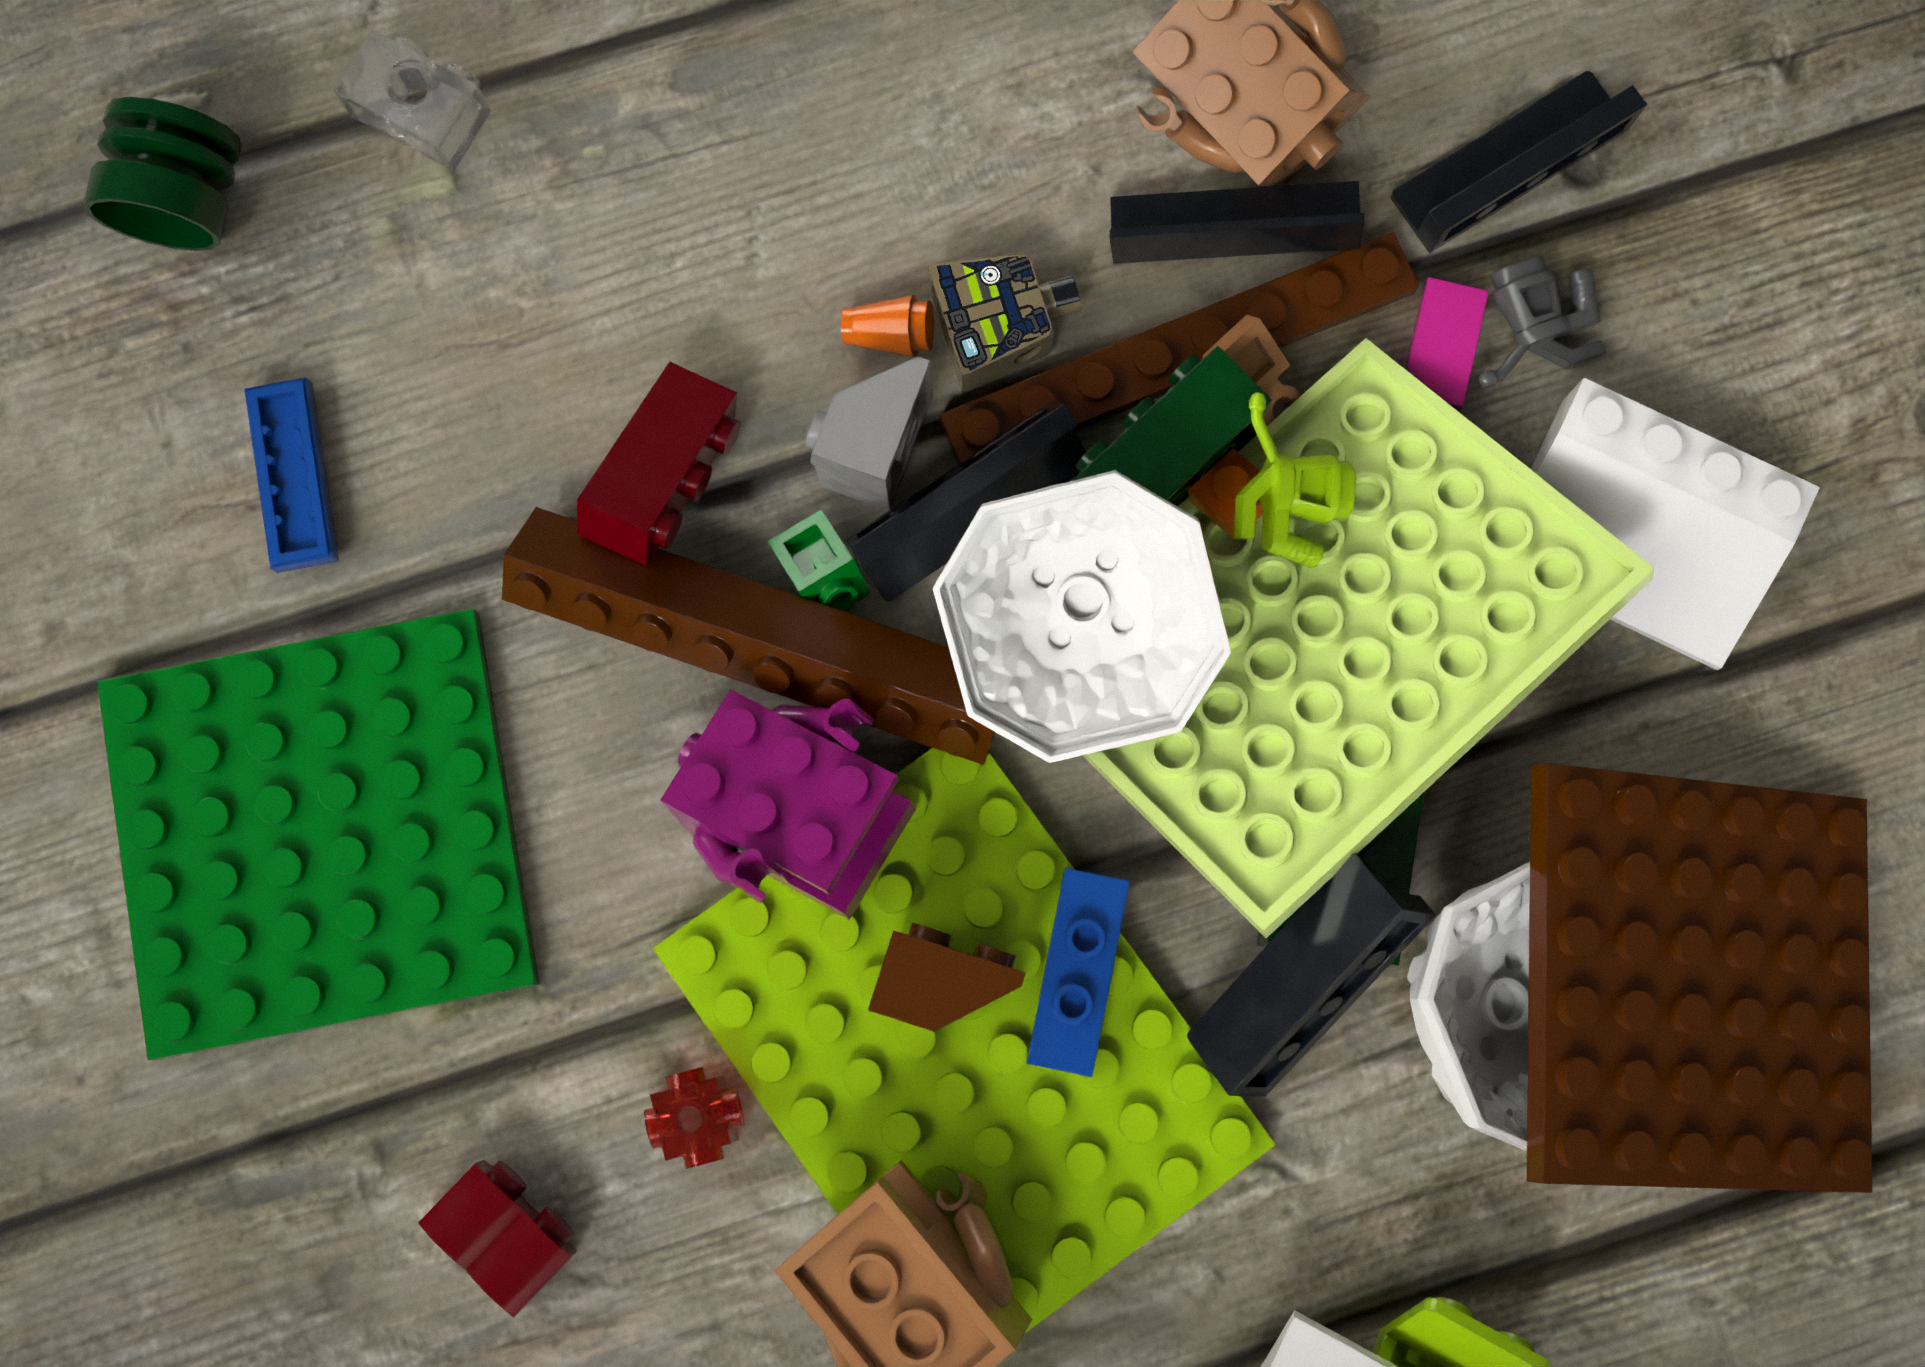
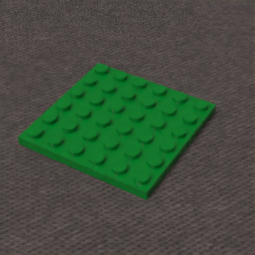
(315, 834)

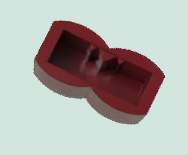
(500, 1235)

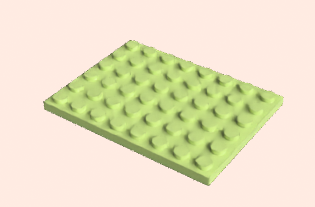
(1383, 660)

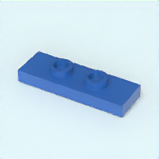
(291, 475)
(1078, 972)

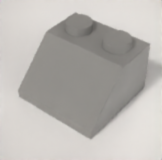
(871, 433)

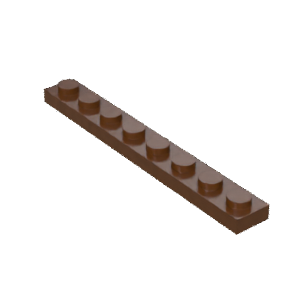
(1141, 365)

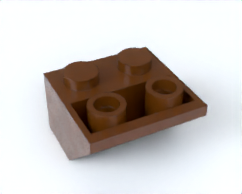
(937, 985)

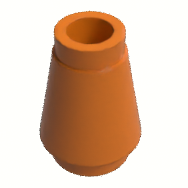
(890, 326)

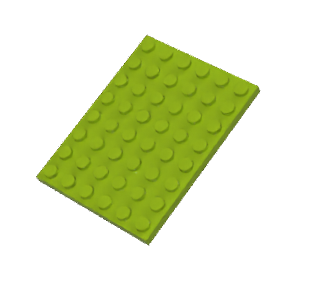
(1067, 1159)

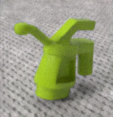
(1304, 486)

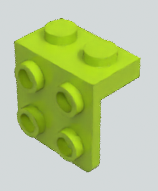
(1447, 1335)

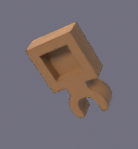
(1260, 358)

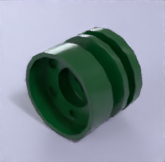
(162, 174)

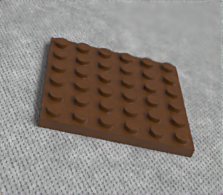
(1697, 984)

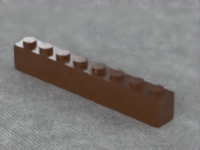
(744, 632)

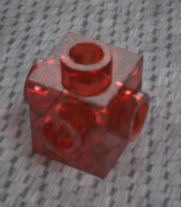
(719, 1110)

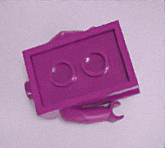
(787, 801)

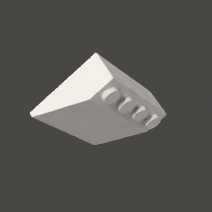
(1683, 503)

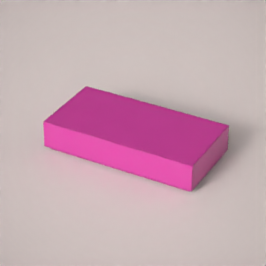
(1446, 338)

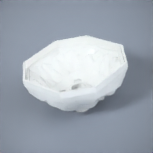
(1082, 616)
(1474, 1004)

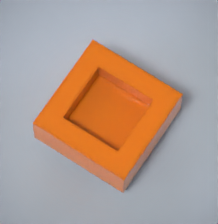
(1218, 489)

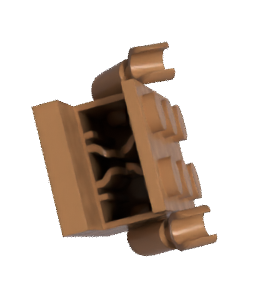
(1256, 81)
(907, 1283)

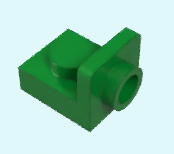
(819, 563)

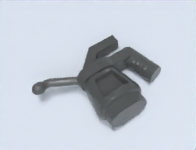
(1533, 307)

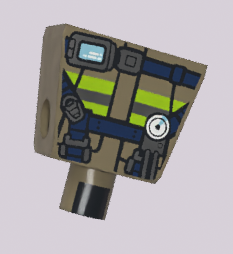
(997, 314)

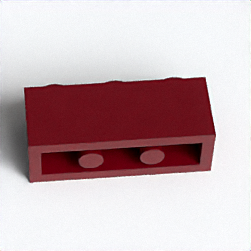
(658, 464)

